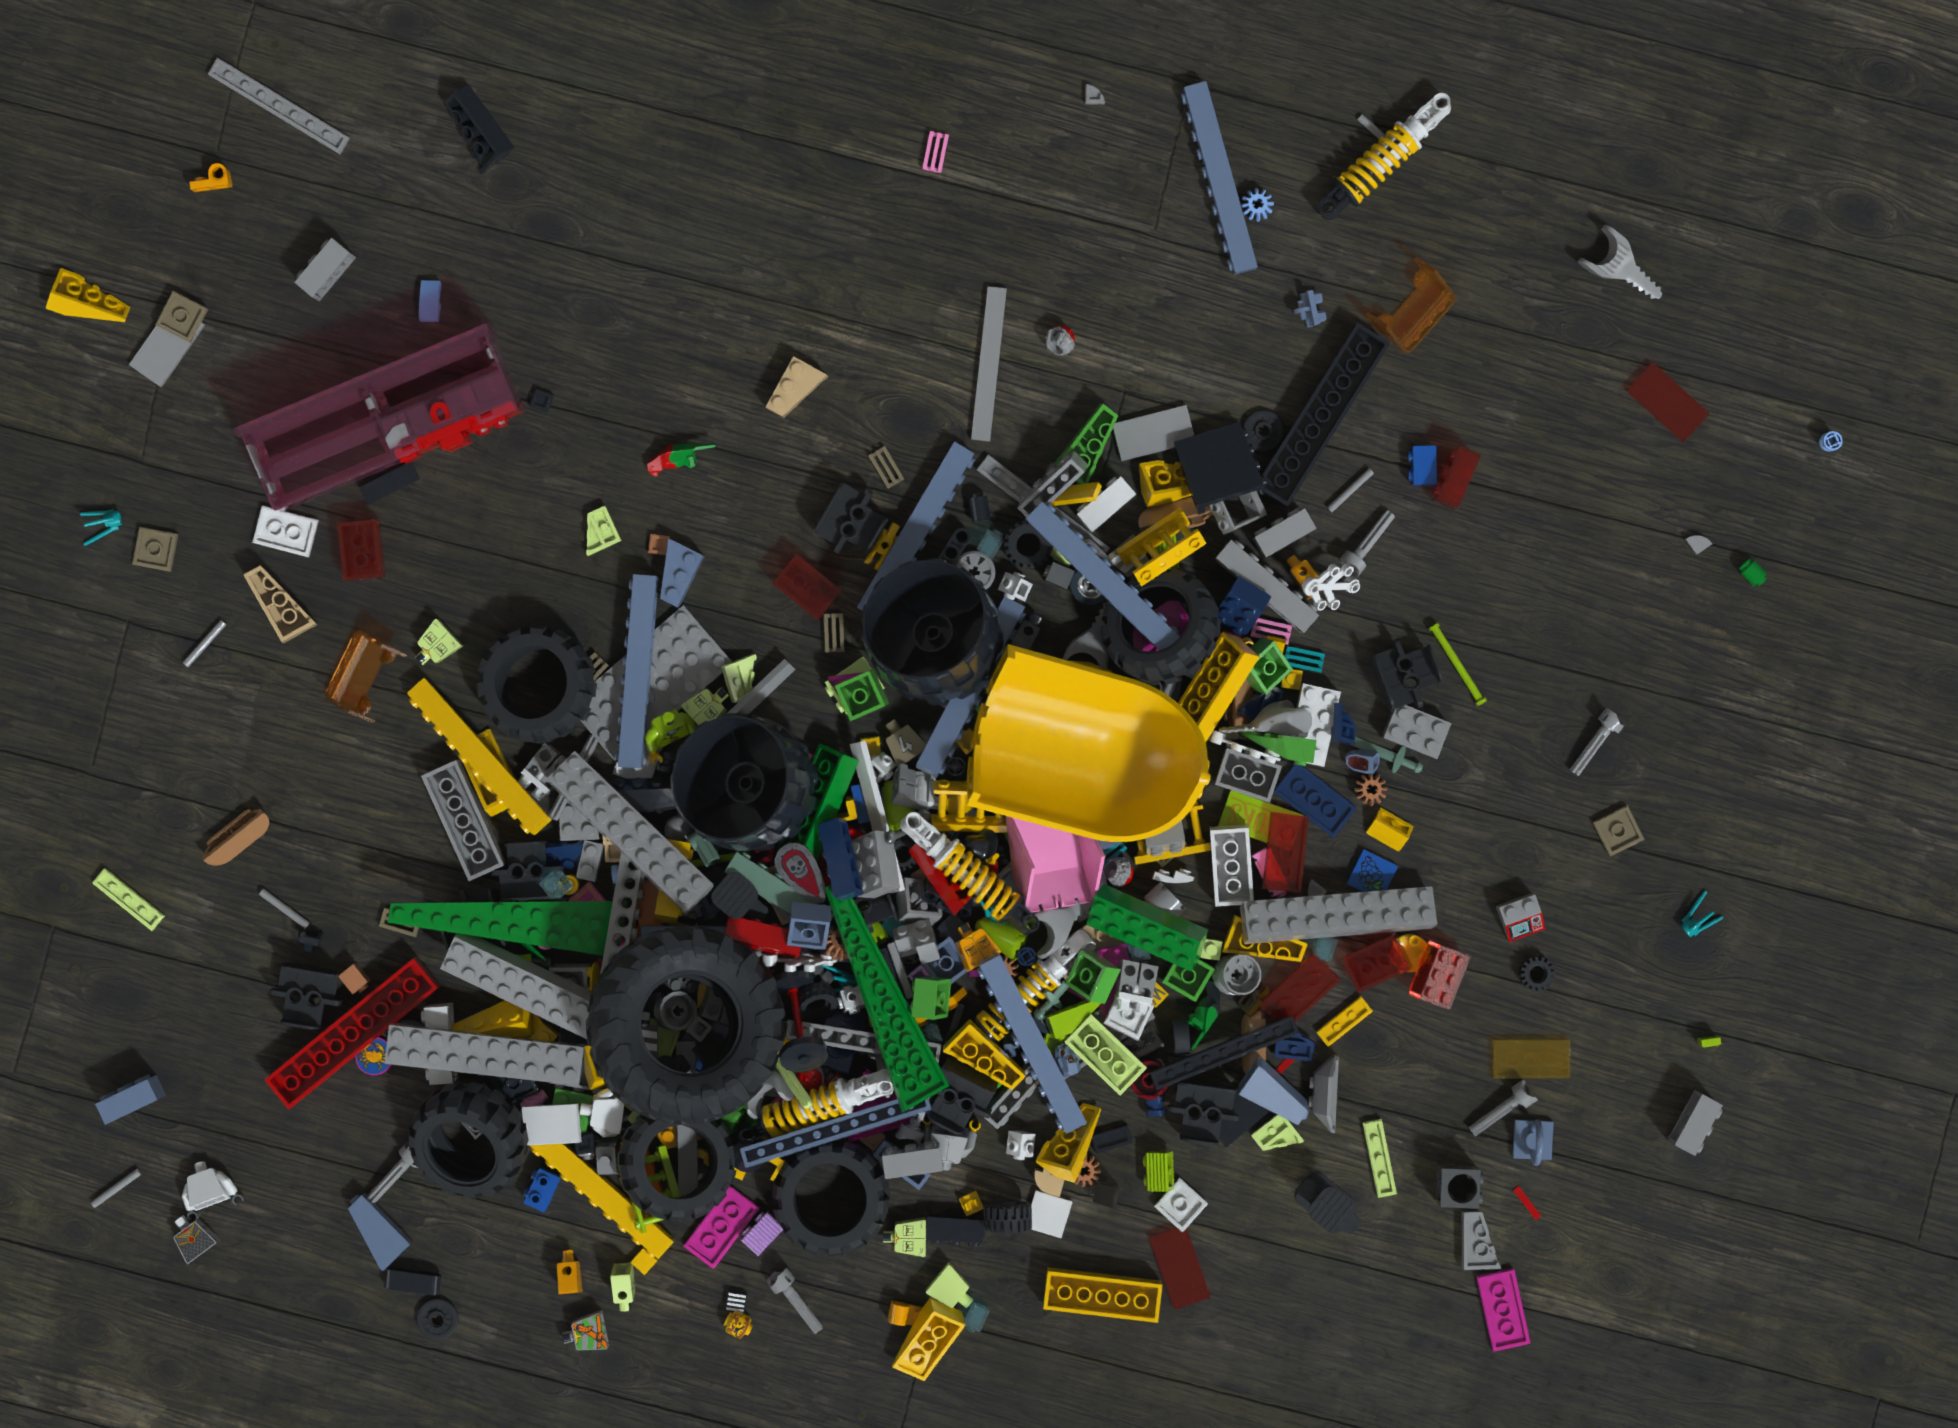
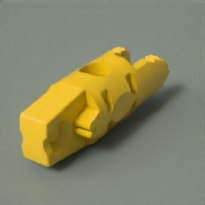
(888, 536)

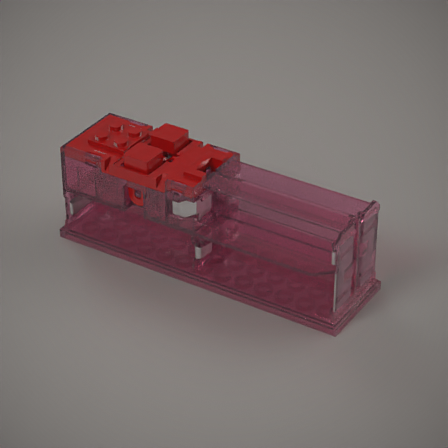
(405, 430)

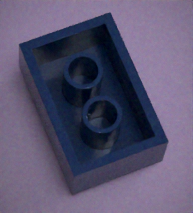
(1241, 607)

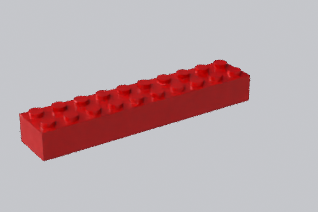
(352, 1033)

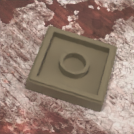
(181, 317)
(155, 549)
(1618, 830)

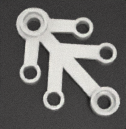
(1313, 585)
(1218, 738)
(809, 960)

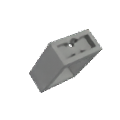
(1254, 510)

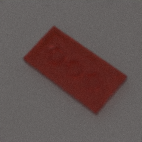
(1667, 402)
(1285, 852)
(1300, 989)
(1180, 1267)

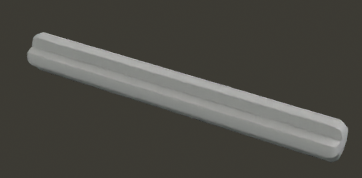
(561, 802)

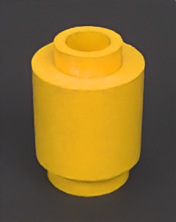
(575, 882)

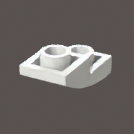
(1178, 877)

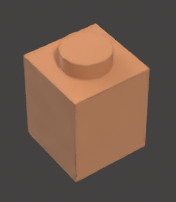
(355, 979)

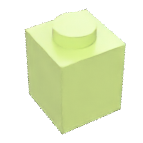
(1211, 949)

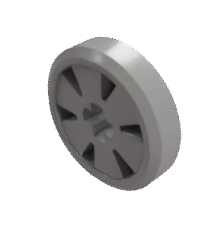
(982, 562)

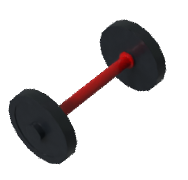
(803, 1052)

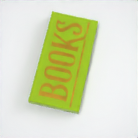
(1244, 810)

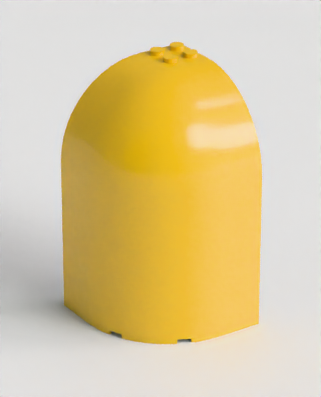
(1083, 750)

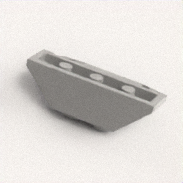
(1324, 1092)

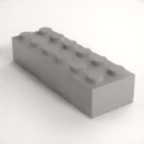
(1283, 601)
(463, 820)

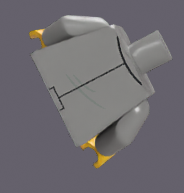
(952, 1146)

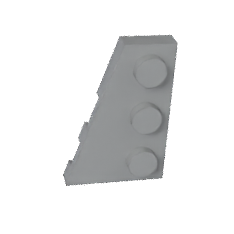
(1476, 1243)

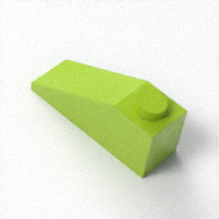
(1069, 1019)

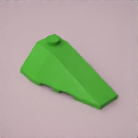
(1289, 747)

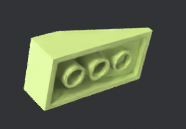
(1105, 1054)

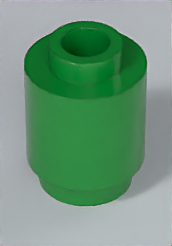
(1753, 572)

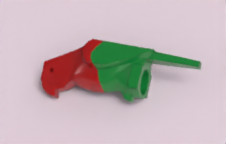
(676, 456)

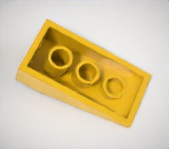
(486, 797)
(929, 1339)

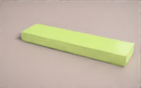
(128, 899)
(1379, 1158)

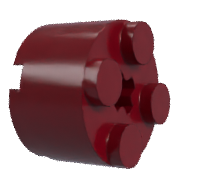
(1140, 1085)

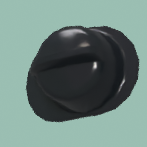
(981, 844)

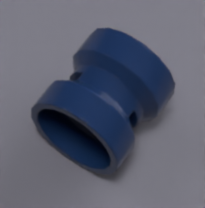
(1030, 958)
(1154, 1107)

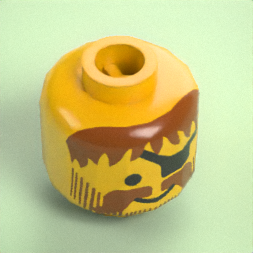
(738, 1324)

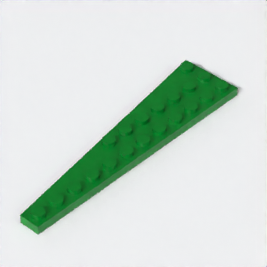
(553, 924)
(901, 1041)

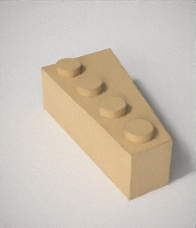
(282, 611)

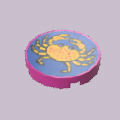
(372, 1058)

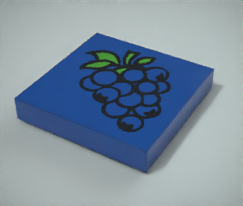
(1371, 873)

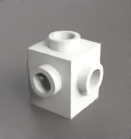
(1015, 586)
(882, 766)
(850, 1000)
(1020, 1144)

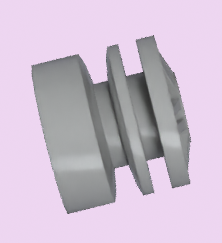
(1247, 974)

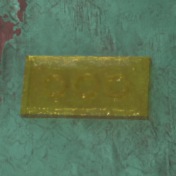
(1531, 1058)

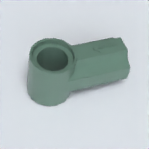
(705, 849)

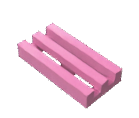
(932, 134)
(1286, 634)

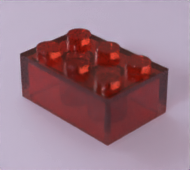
(1455, 477)
(361, 550)
(807, 587)
(1377, 962)
(1439, 975)

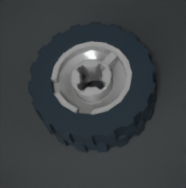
(1084, 591)

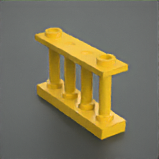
(1154, 536)
(960, 821)
(1199, 843)

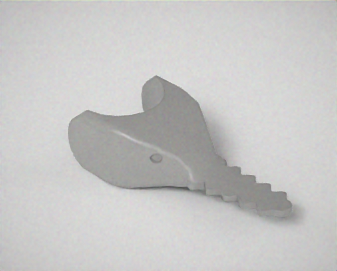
(1621, 264)
(1090, 643)
(1277, 718)
(1058, 925)
(775, 1081)

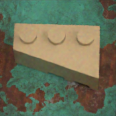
(794, 386)

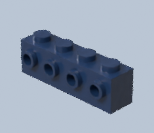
(840, 859)

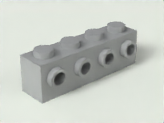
(1054, 484)
(1010, 1100)

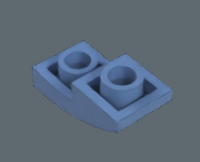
(429, 301)

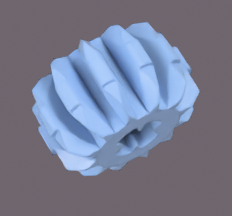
(1254, 198)

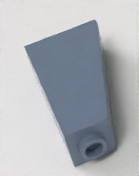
(1273, 1092)
(378, 1230)

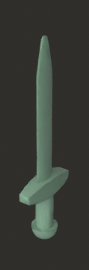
(1397, 759)
(1052, 999)

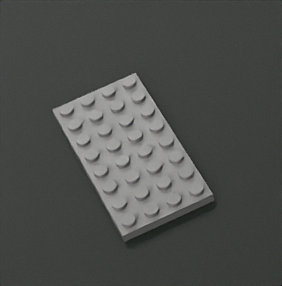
(682, 666)

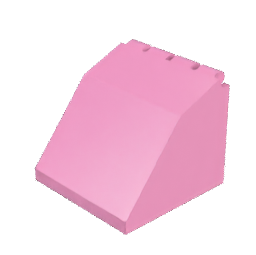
(1053, 865)

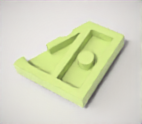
(600, 531)
(739, 677)
(1276, 1133)

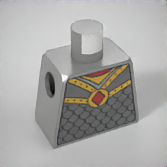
(194, 1238)

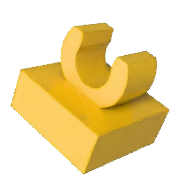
(971, 1203)

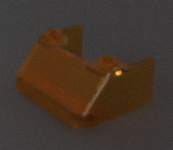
(1419, 311)
(357, 673)

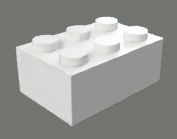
(1106, 504)

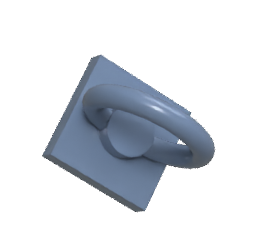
(1532, 1140)

